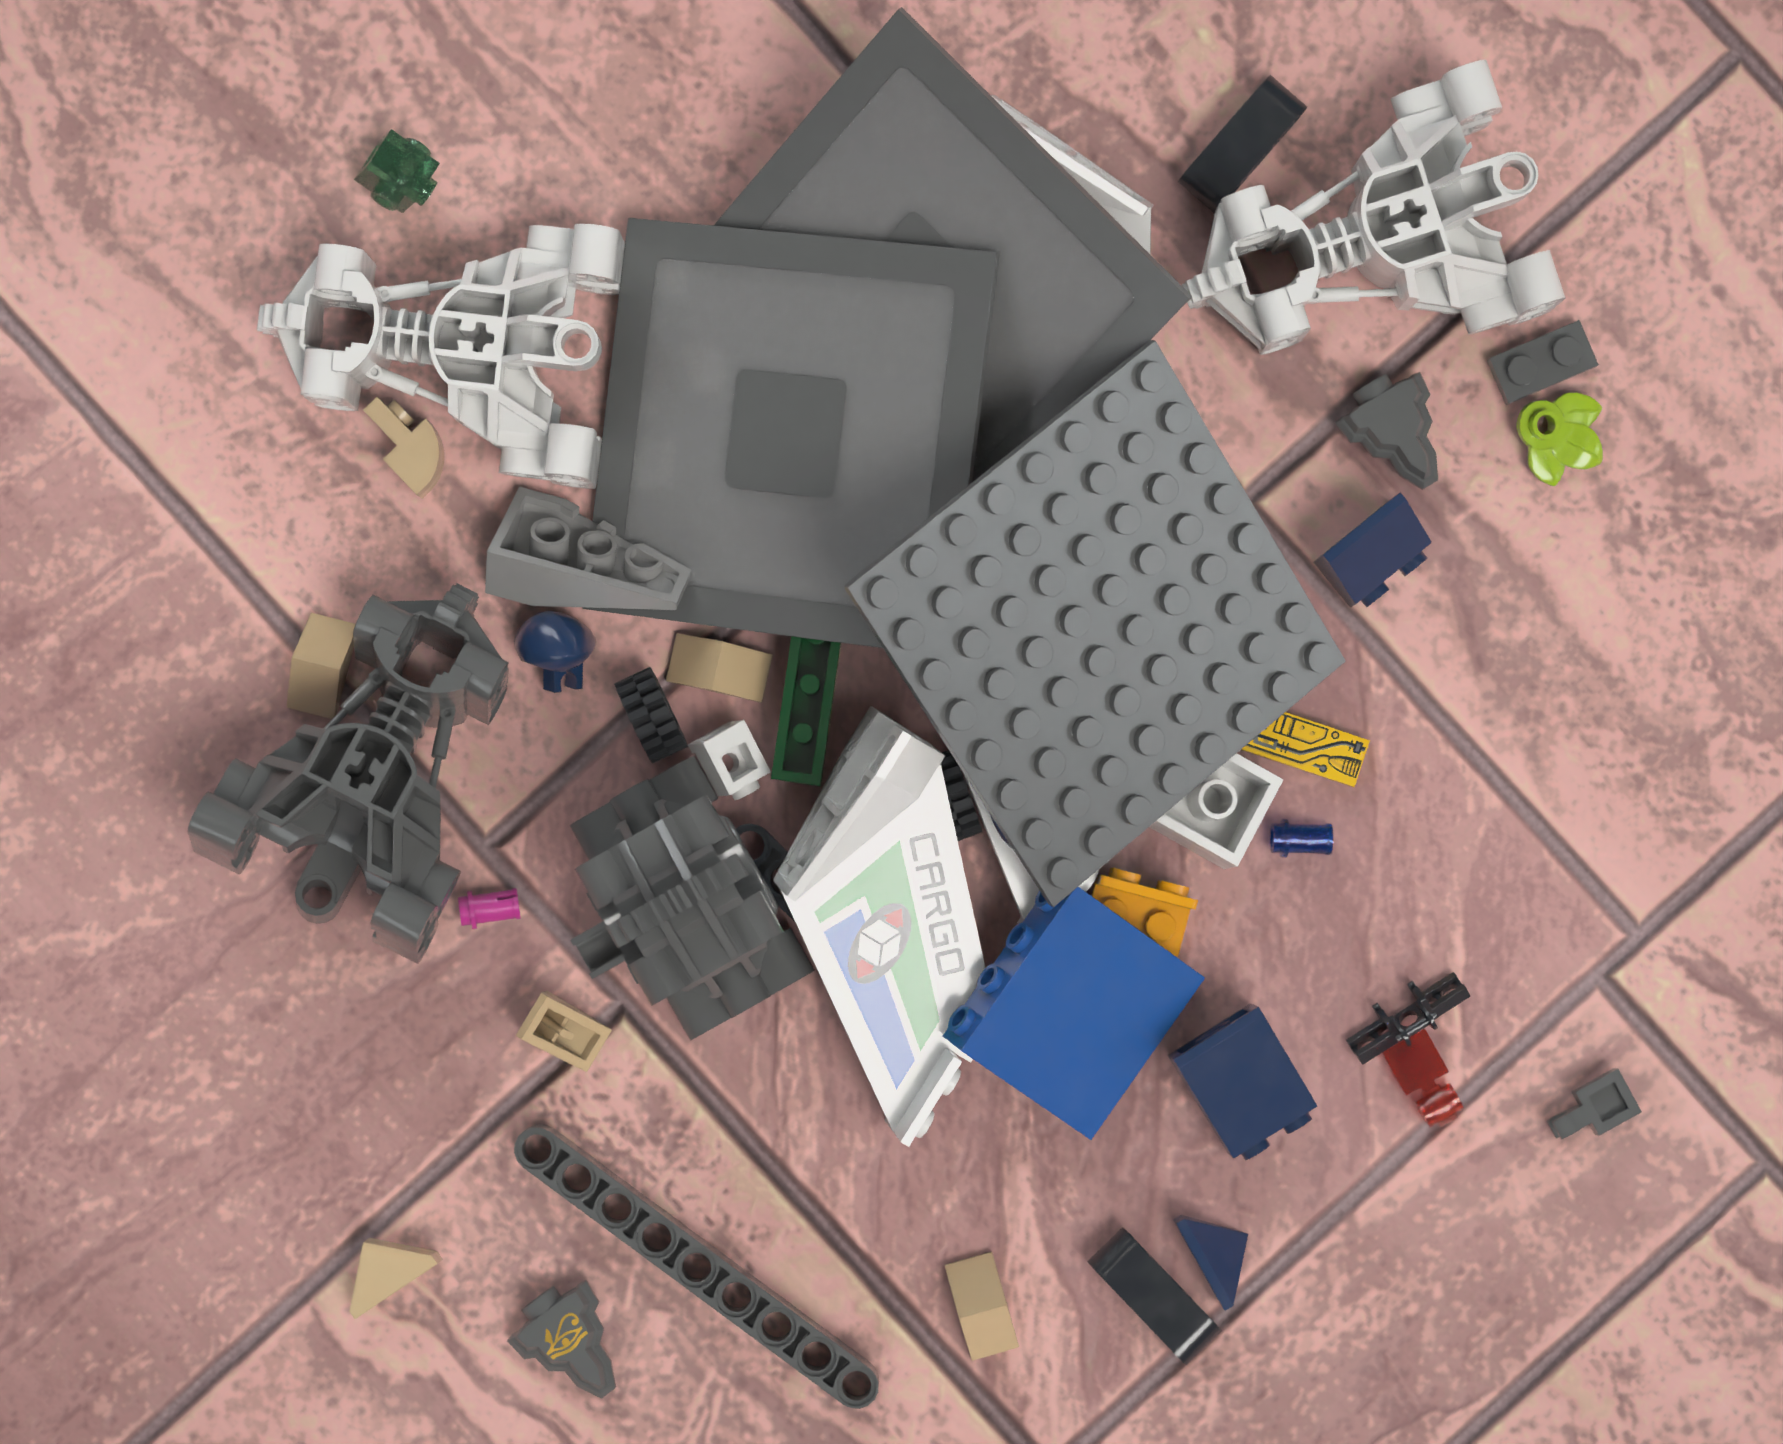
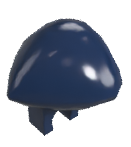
(556, 645)

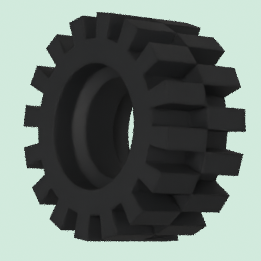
(651, 715)
(961, 805)

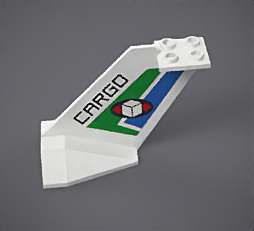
(888, 915)

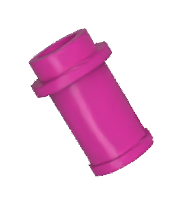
(488, 907)

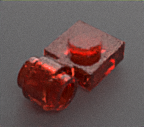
(1418, 1068)

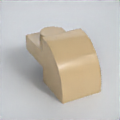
(418, 453)

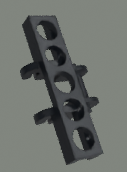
(1425, 1013)

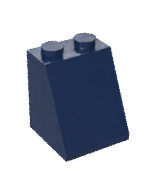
(1244, 1082)

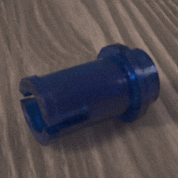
(1300, 838)

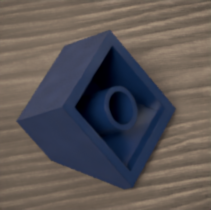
(1374, 551)

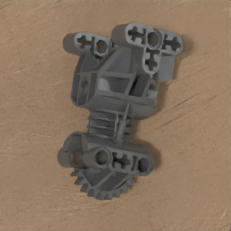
(357, 783)
(682, 902)

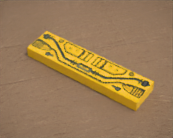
(1311, 748)

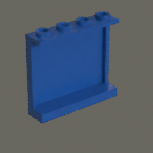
(1073, 1008)

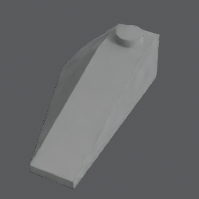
(562, 559)

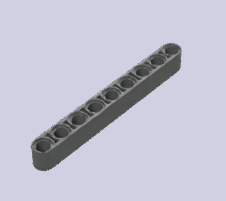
(709, 1288)

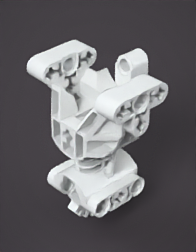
(1402, 232)
(480, 339)

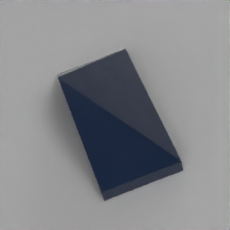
(1218, 1254)

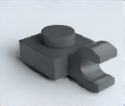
(1601, 1104)

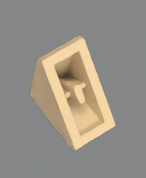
(320, 666)
(719, 667)
(563, 1031)
(386, 1269)
(981, 1306)

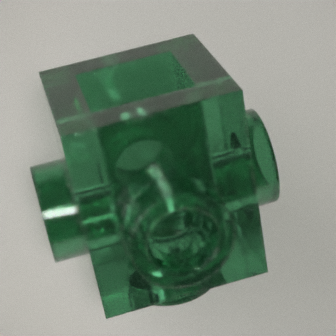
(398, 172)

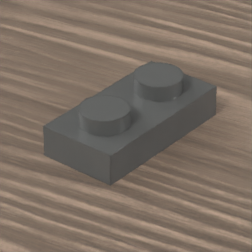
(1542, 362)

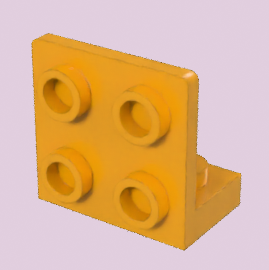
(1155, 912)

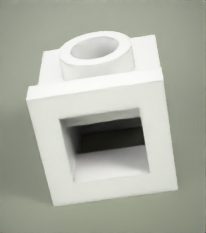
(737, 742)

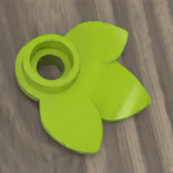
(1567, 439)

